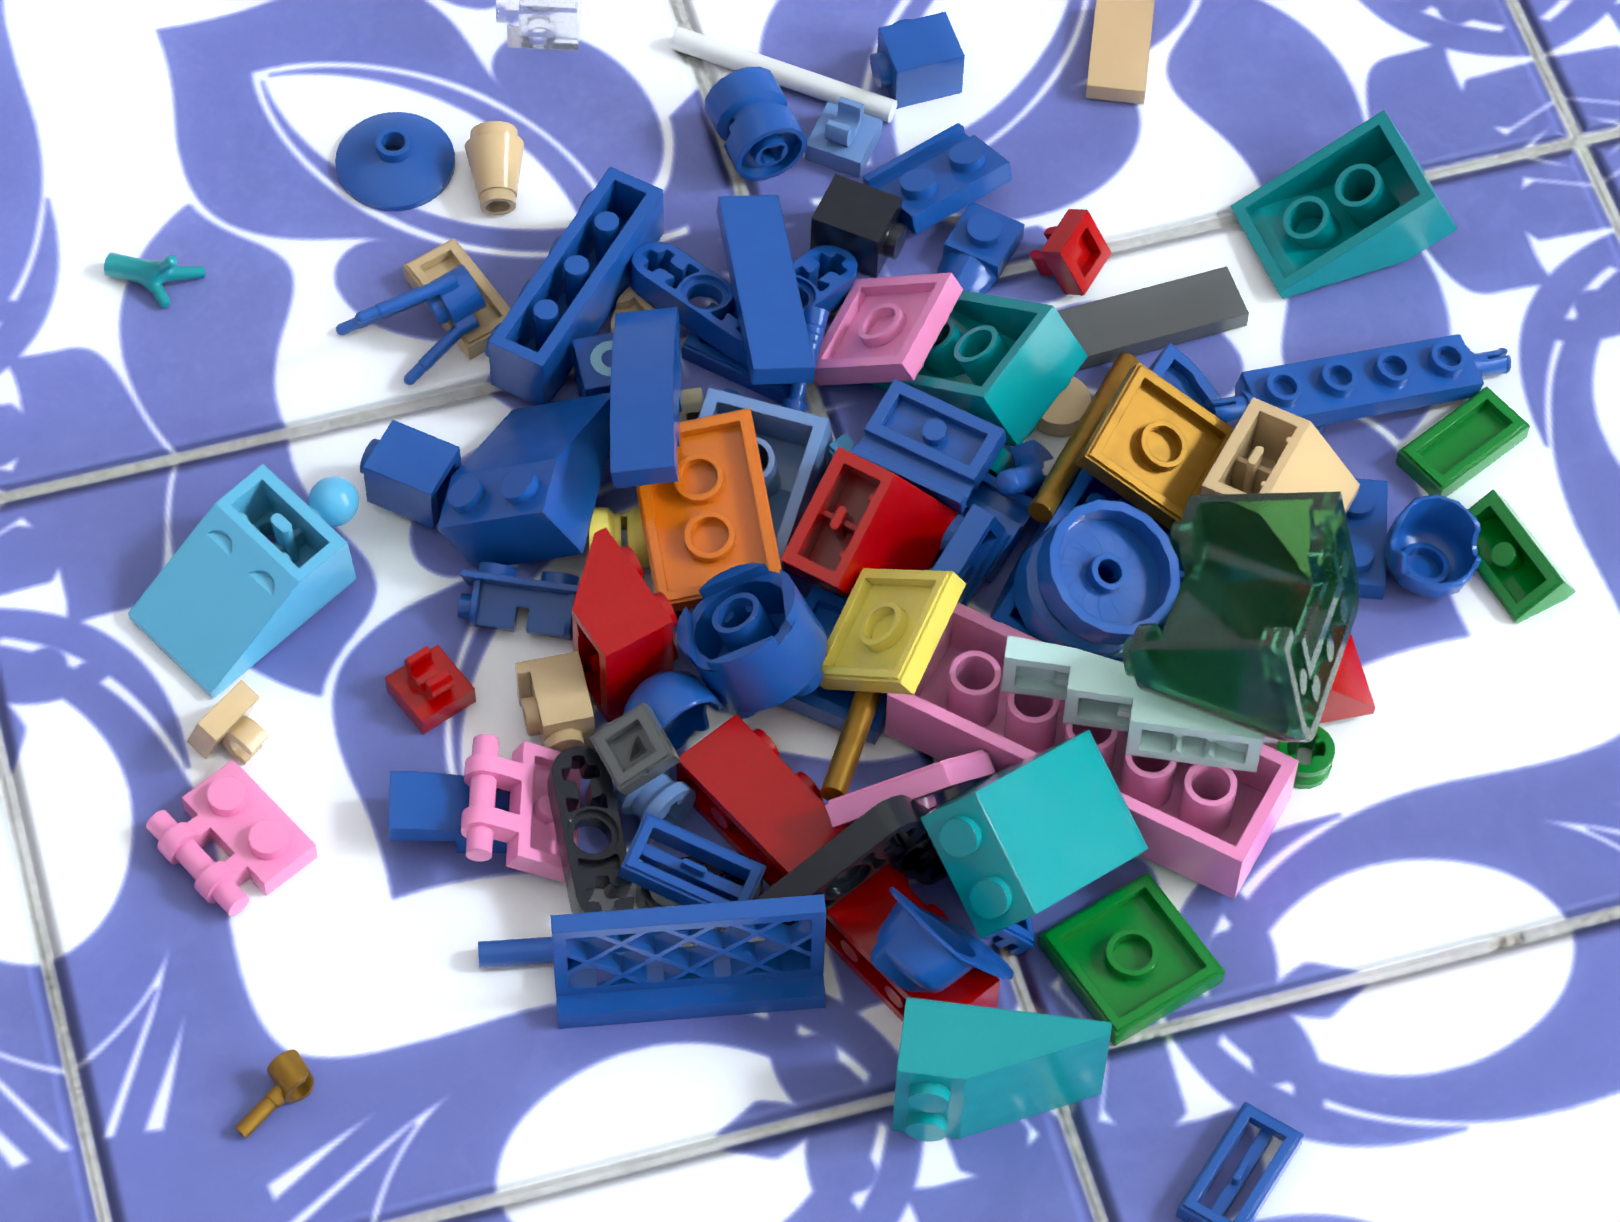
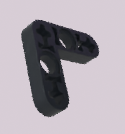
(881, 837)
(588, 870)

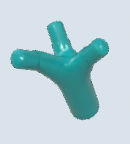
(150, 273)

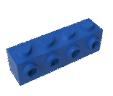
(574, 287)

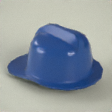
(928, 951)

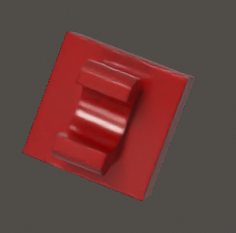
(1072, 252)
(430, 688)

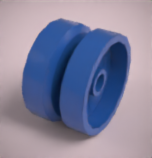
(1097, 578)

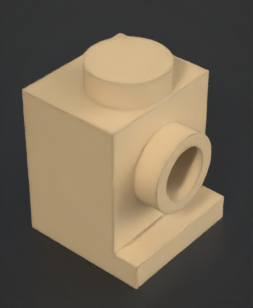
(556, 701)

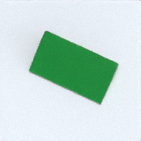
(1515, 561)

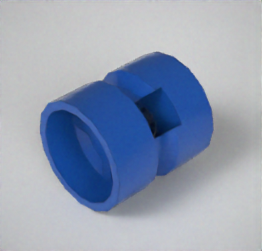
(755, 123)

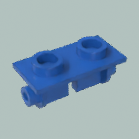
(500, 593)

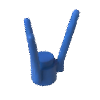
(448, 297)

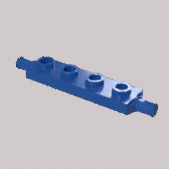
(1367, 381)

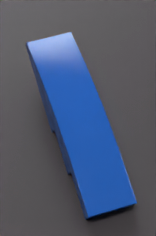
(645, 398)

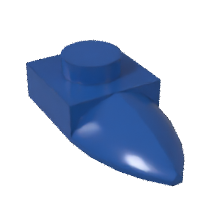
(980, 247)

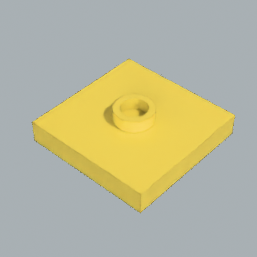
(889, 630)

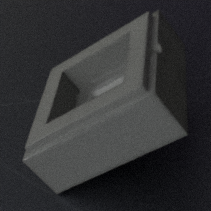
(635, 749)

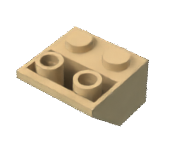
(1278, 455)

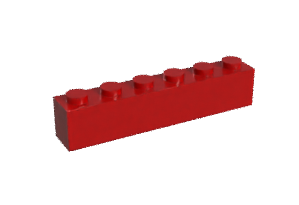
(782, 822)

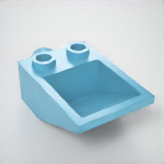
(238, 594)

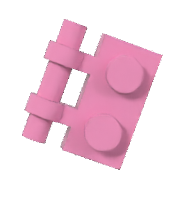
(529, 823)
(246, 826)

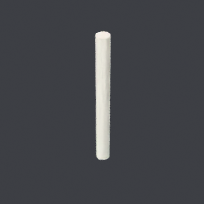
(785, 74)

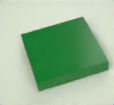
(1131, 958)

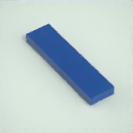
(765, 290)

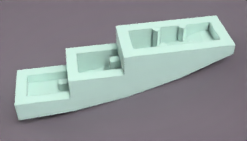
(1105, 697)

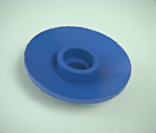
(400, 177)

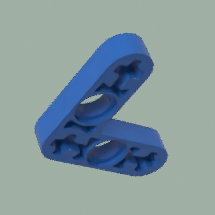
(671, 278)

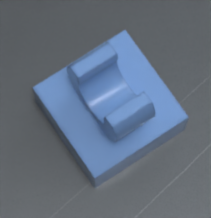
(844, 137)

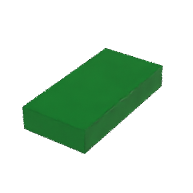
(1462, 443)

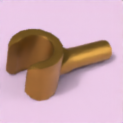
(292, 1084)

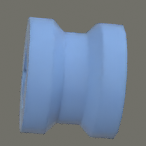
(660, 798)

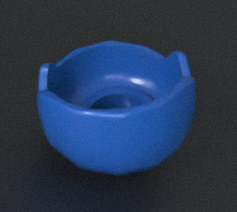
(1433, 546)
(678, 703)

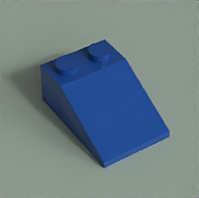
(530, 484)

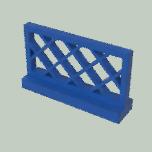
(705, 980)

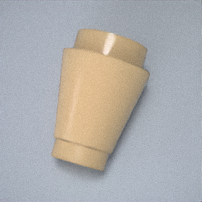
(495, 165)

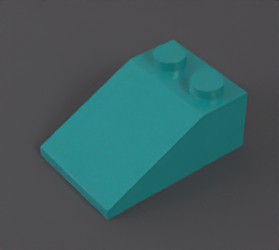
(1344, 211)
(1000, 361)
(990, 1067)

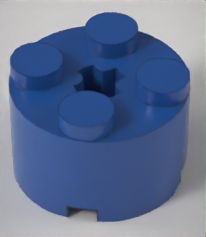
(753, 639)

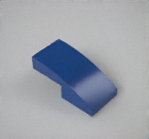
(431, 806)

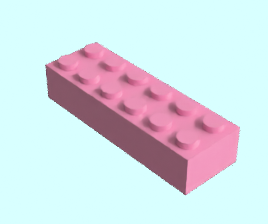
(1191, 815)

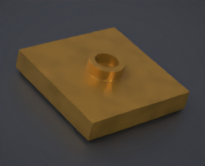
(1154, 445)

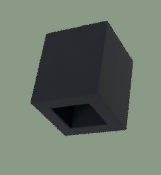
(860, 221)

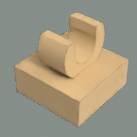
(230, 725)

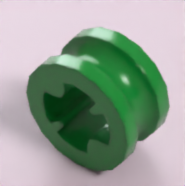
(1322, 757)

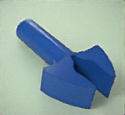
(1028, 473)

